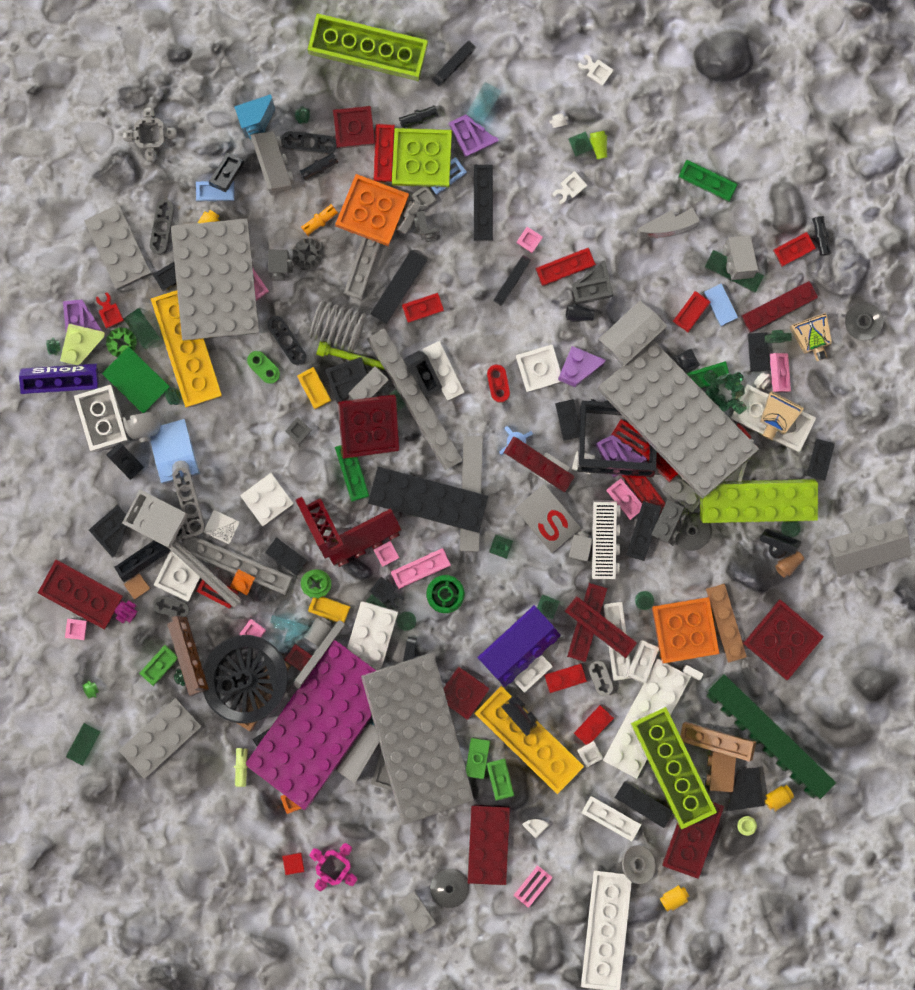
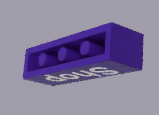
(58, 378)

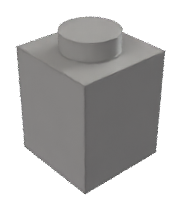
(580, 547)

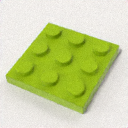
(422, 157)

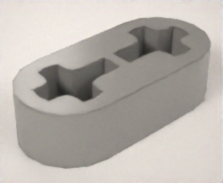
(596, 680)

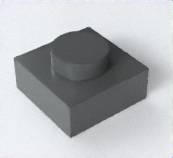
(298, 430)

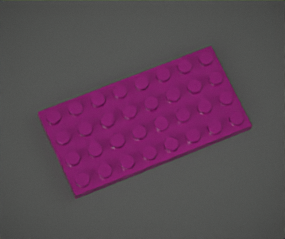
(315, 727)

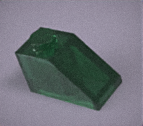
(142, 328)

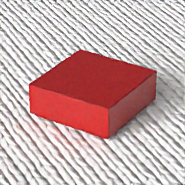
(293, 863)

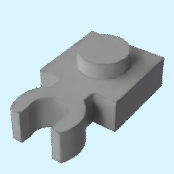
(407, 218)

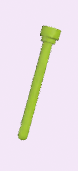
(325, 349)

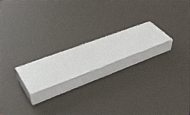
(614, 613)

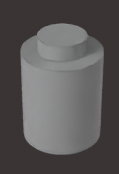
(318, 631)

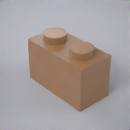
(721, 772)

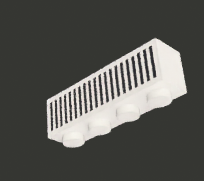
(604, 539)

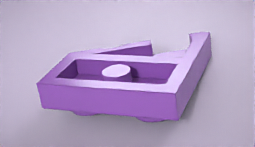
(470, 135)
(78, 314)
(579, 366)
(614, 450)

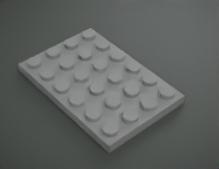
(214, 279)

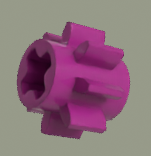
(126, 611)

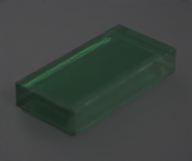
(83, 744)

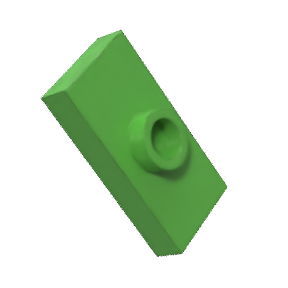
(159, 665)
(477, 758)
(500, 779)

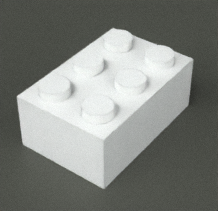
(101, 418)

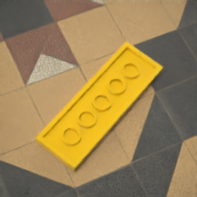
(188, 358)
(538, 749)

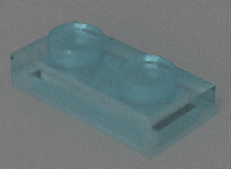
(483, 103)

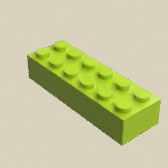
(367, 47)
(761, 501)
(673, 767)

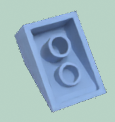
(173, 445)

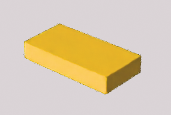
(314, 388)
(329, 609)

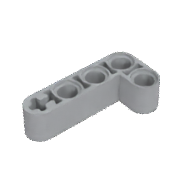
(185, 499)

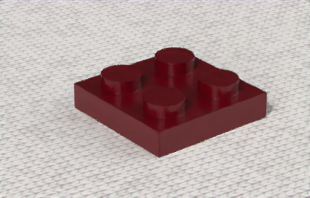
(353, 127)
(464, 693)

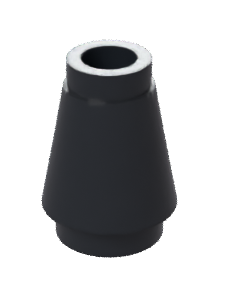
(578, 313)

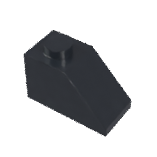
(423, 372)

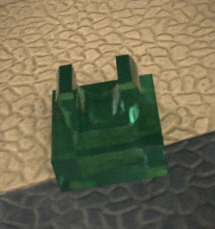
(500, 546)

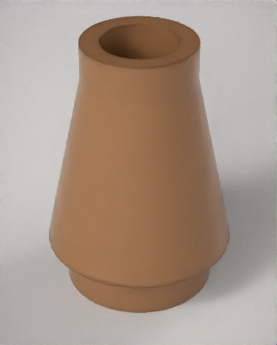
(789, 564)

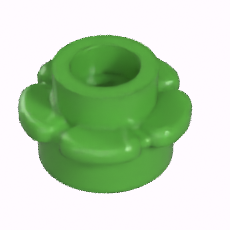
(90, 689)

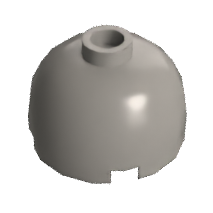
(142, 426)

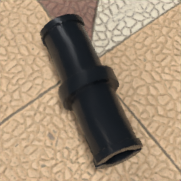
(418, 116)
(319, 166)
(821, 236)

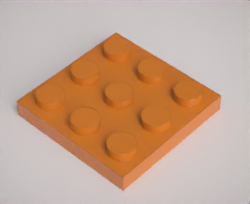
(372, 210)
(685, 630)

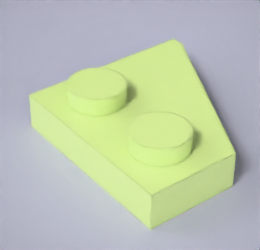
(79, 343)

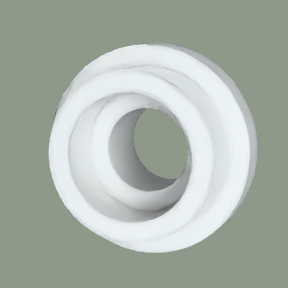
(558, 120)
(762, 381)

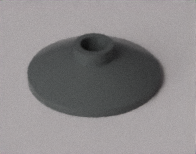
(872, 316)
(701, 536)
(441, 881)

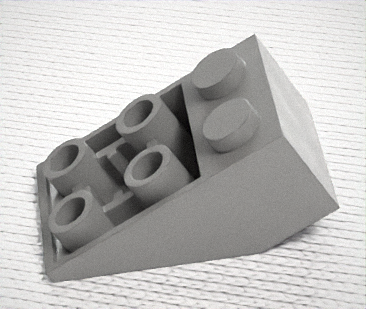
(154, 518)

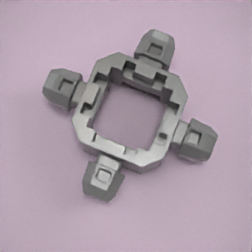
(151, 154)

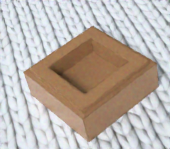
(137, 586)

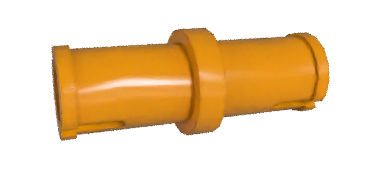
(319, 220)

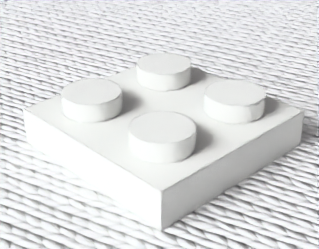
(539, 368)
(266, 499)
(177, 577)

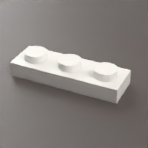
(450, 384)
(611, 818)

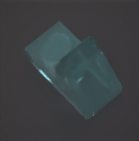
(294, 628)

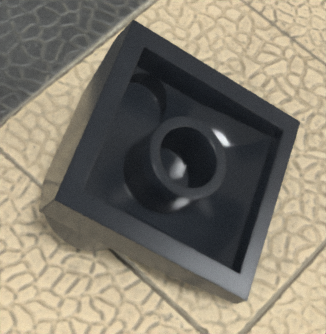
(522, 719)

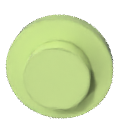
(747, 825)

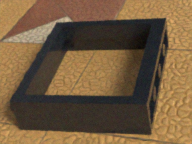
(609, 466)

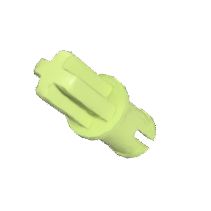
(241, 768)

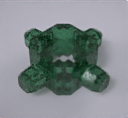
(732, 383)

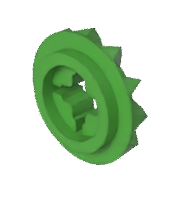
(118, 333)
(316, 576)

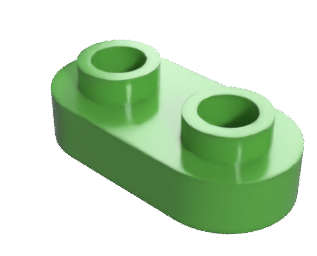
(263, 367)

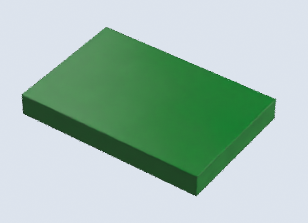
(135, 379)

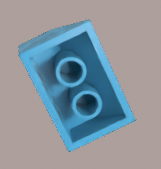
(255, 115)

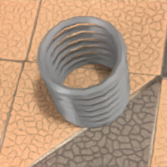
(320, 315)

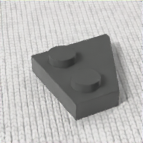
(593, 286)

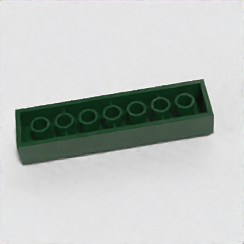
(770, 736)

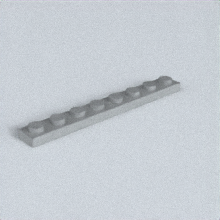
(414, 399)

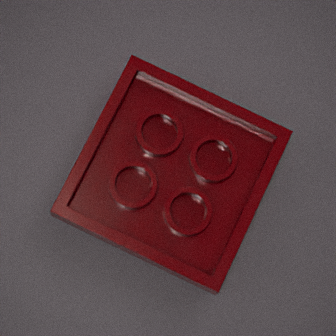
(368, 426)
(783, 640)

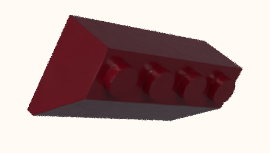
(366, 535)

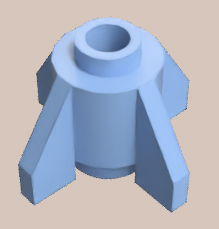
(520, 436)

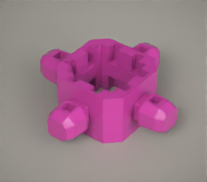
(321, 884)

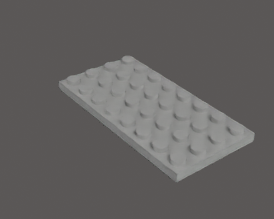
(678, 419)
(417, 738)

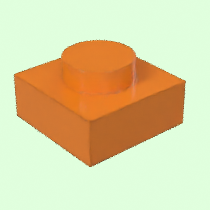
(242, 582)
(289, 805)

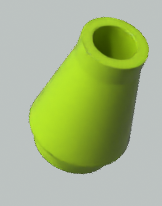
(599, 144)

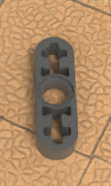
(169, 213)

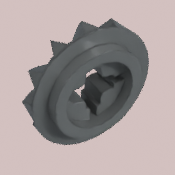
(299, 257)

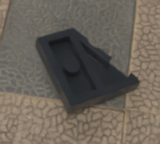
(346, 377)
(110, 530)
(746, 791)

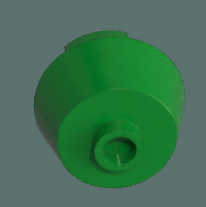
(445, 594)

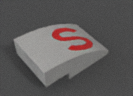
(669, 225)
(547, 518)

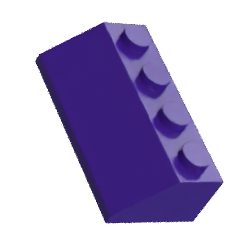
(519, 646)

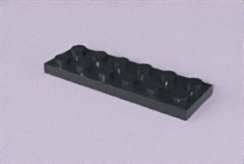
(428, 499)

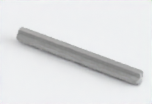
(205, 573)

